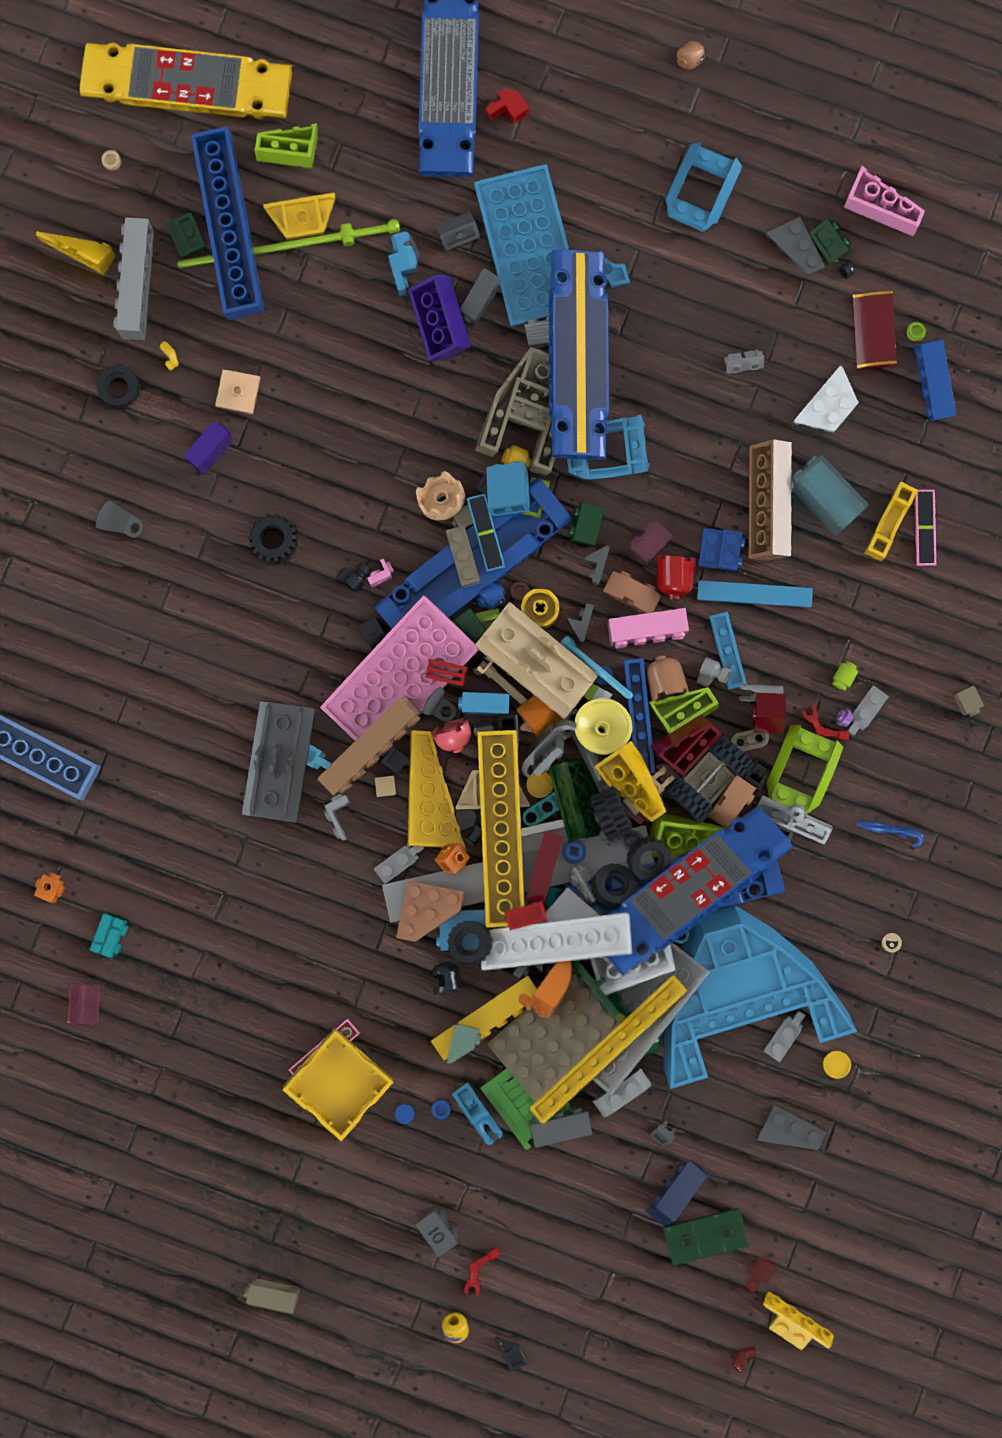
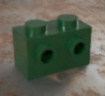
(586, 524)

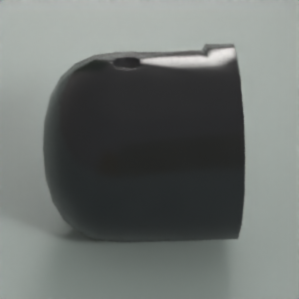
(448, 977)

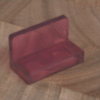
(83, 1004)

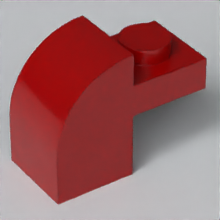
(509, 102)

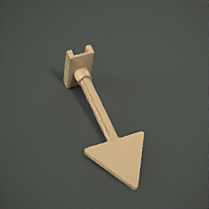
(490, 671)

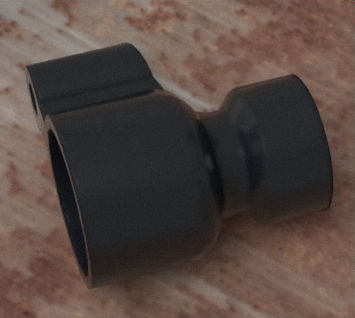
(352, 579)

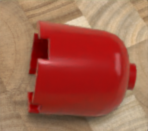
(675, 575)

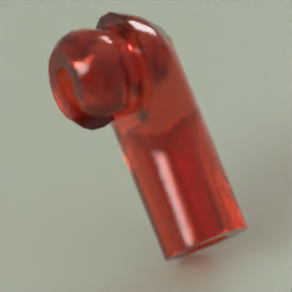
(741, 1358)

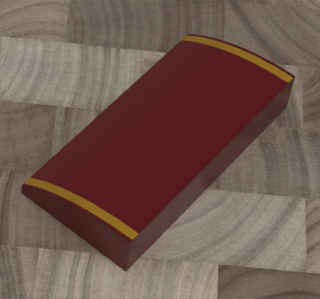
(874, 330)

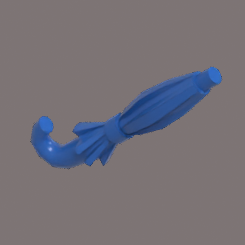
(879, 827)

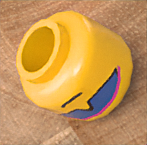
(455, 1327)

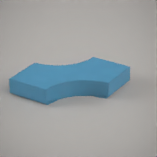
(616, 274)

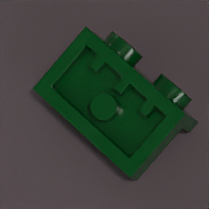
(831, 240)

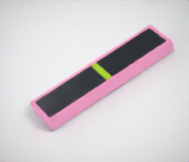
(925, 528)

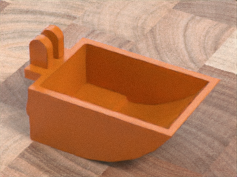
(550, 991)

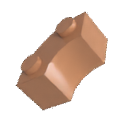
(631, 592)
(732, 801)

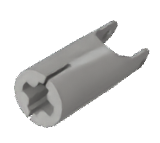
(760, 689)

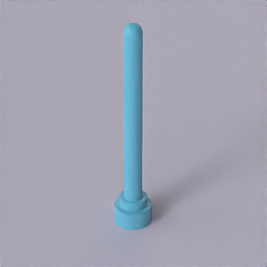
(570, 645)

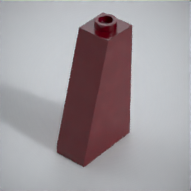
(544, 867)

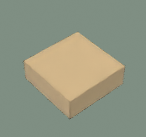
(385, 786)

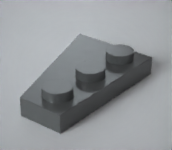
(798, 245)
(790, 1130)

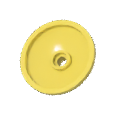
(607, 715)

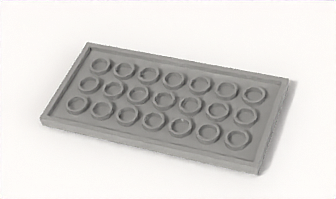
(691, 976)

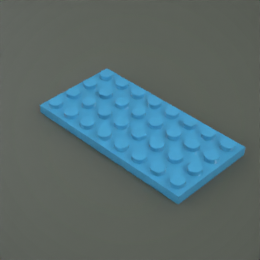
(522, 233)

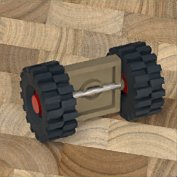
(709, 778)

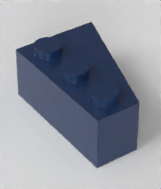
(676, 1193)

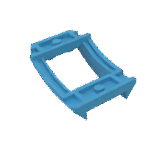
(711, 163)
(635, 451)

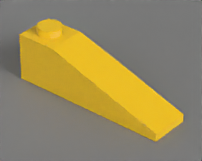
(87, 252)
(630, 776)

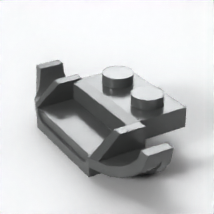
(547, 748)

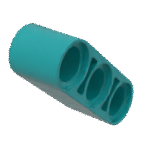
(537, 809)

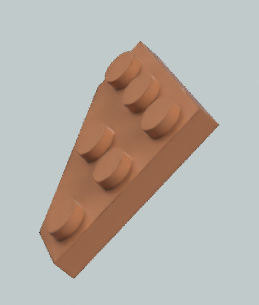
(426, 909)

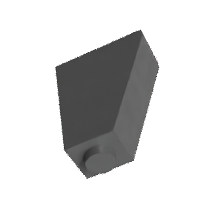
(480, 297)

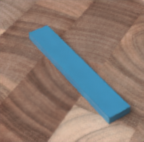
(754, 594)

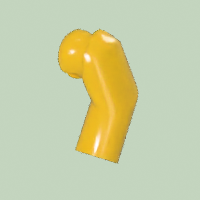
(170, 353)

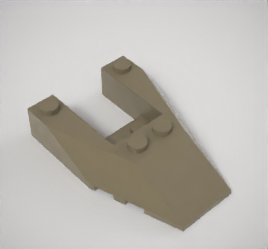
(525, 401)

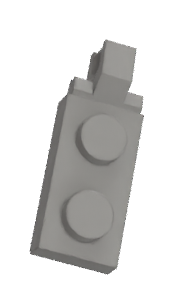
(867, 709)
(397, 863)
(784, 1036)

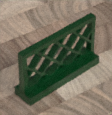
(570, 802)

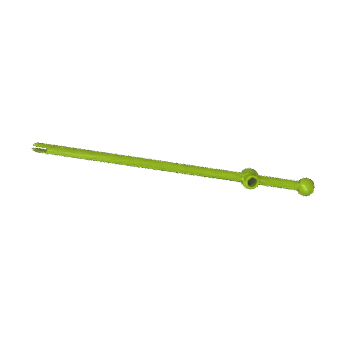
(346, 235)

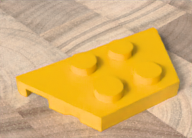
(301, 216)

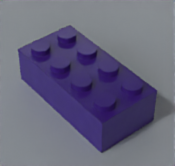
(439, 317)

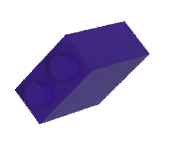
(209, 447)

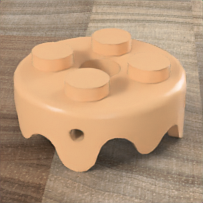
(440, 487)

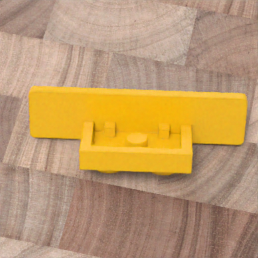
(794, 1325)

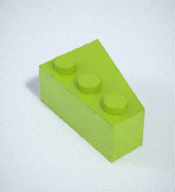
(288, 147)

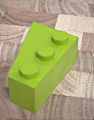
(681, 709)

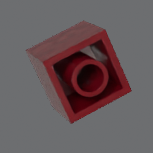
(769, 713)

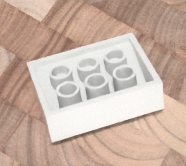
(657, 965)

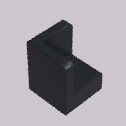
(395, 760)

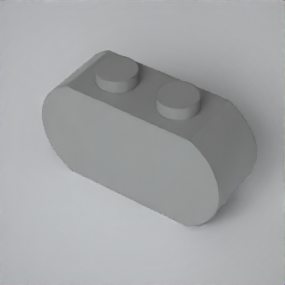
(630, 1088)

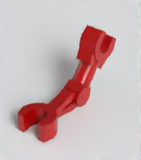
(813, 719)
(475, 1265)

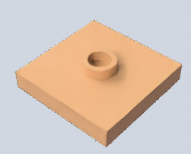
(237, 391)

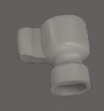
(711, 669)

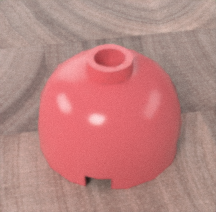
(453, 735)

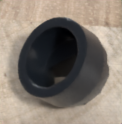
(846, 270)

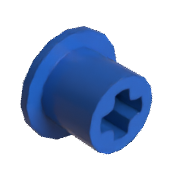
(574, 852)

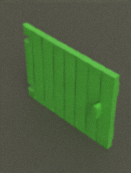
(513, 1104)

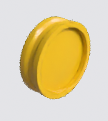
(540, 785)
(836, 1064)

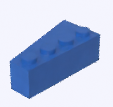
(935, 379)

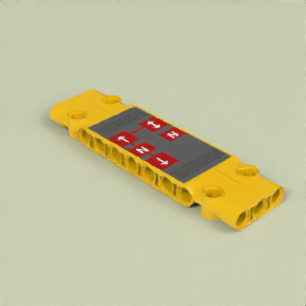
(185, 80)

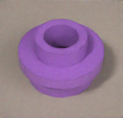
(844, 717)

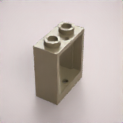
(272, 1295)

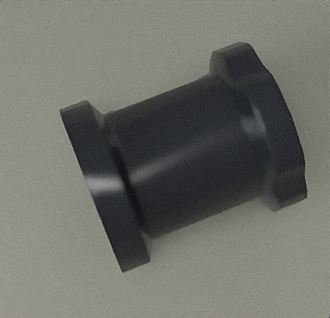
(474, 836)

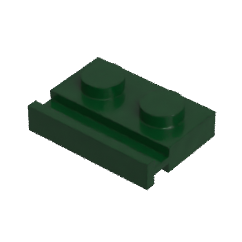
(186, 235)

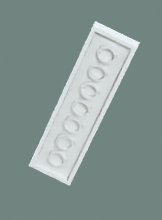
(559, 942)

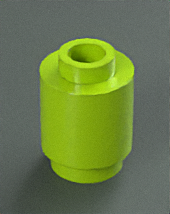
(845, 676)

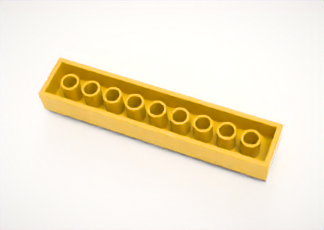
(500, 824)

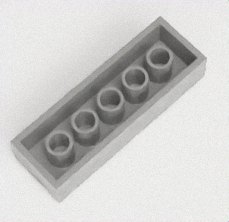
(134, 278)

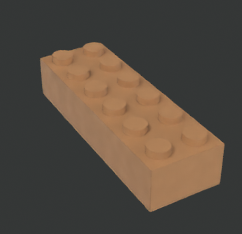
(770, 500)
(369, 745)

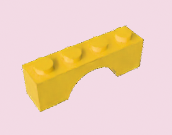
(890, 521)

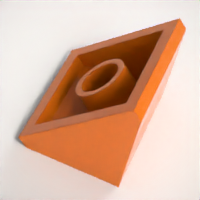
(537, 715)

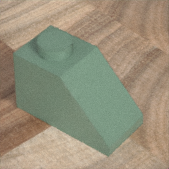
(463, 1041)

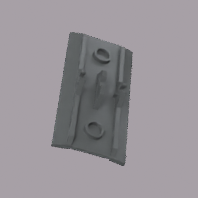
(278, 761)

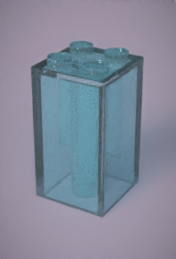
(827, 494)

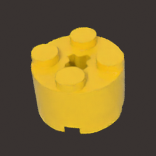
(541, 598)

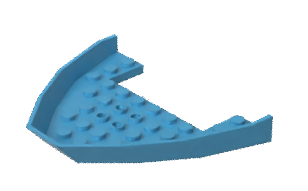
(749, 980)

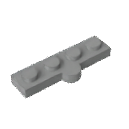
(795, 819)

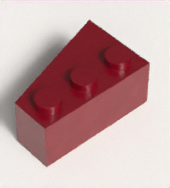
(687, 744)

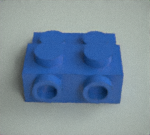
(721, 549)

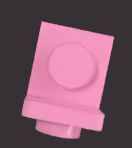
(378, 576)

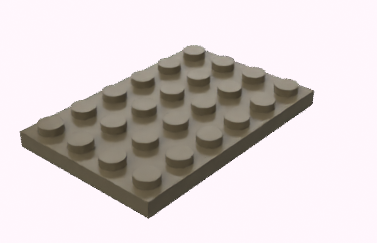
(545, 1049)

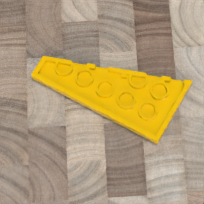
(430, 805)

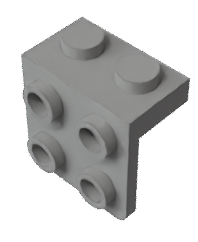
(337, 803)

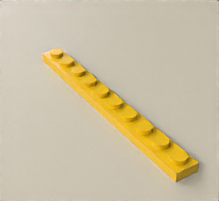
(608, 1049)

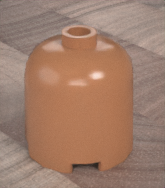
(665, 678)

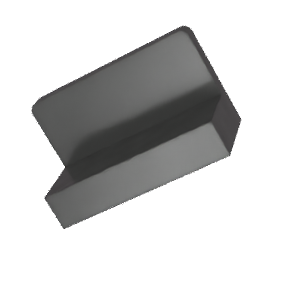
(457, 231)

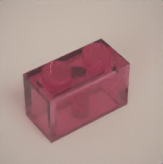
(651, 542)

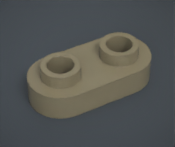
(749, 741)

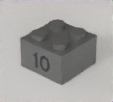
(437, 1230)

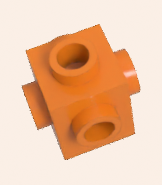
(452, 858)
(43, 891)

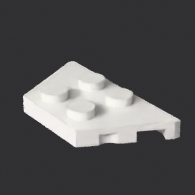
(830, 404)

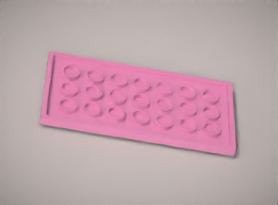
(399, 668)

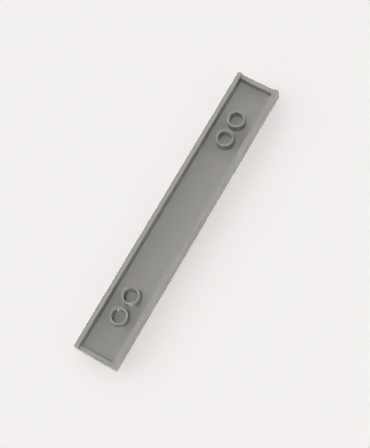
(471, 877)

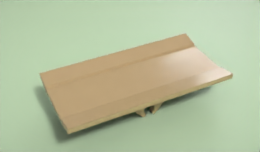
(536, 660)

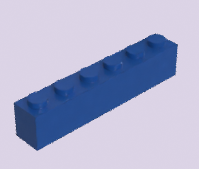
(639, 710)

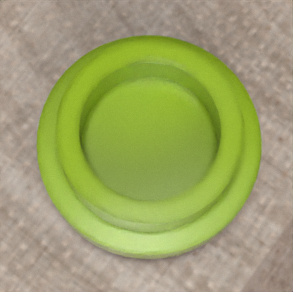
(916, 332)

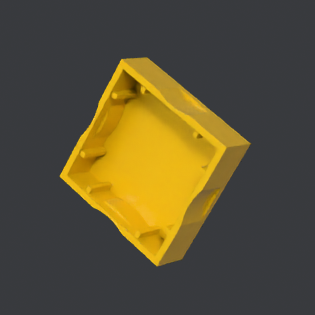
(337, 1084)

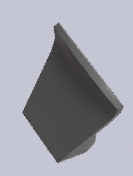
(116, 519)
(436, 702)

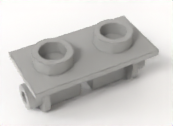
(752, 361)
(579, 877)

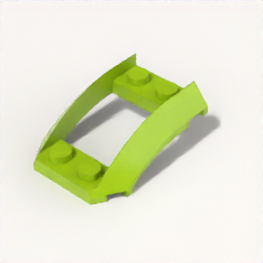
(814, 745)

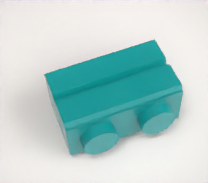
(108, 935)

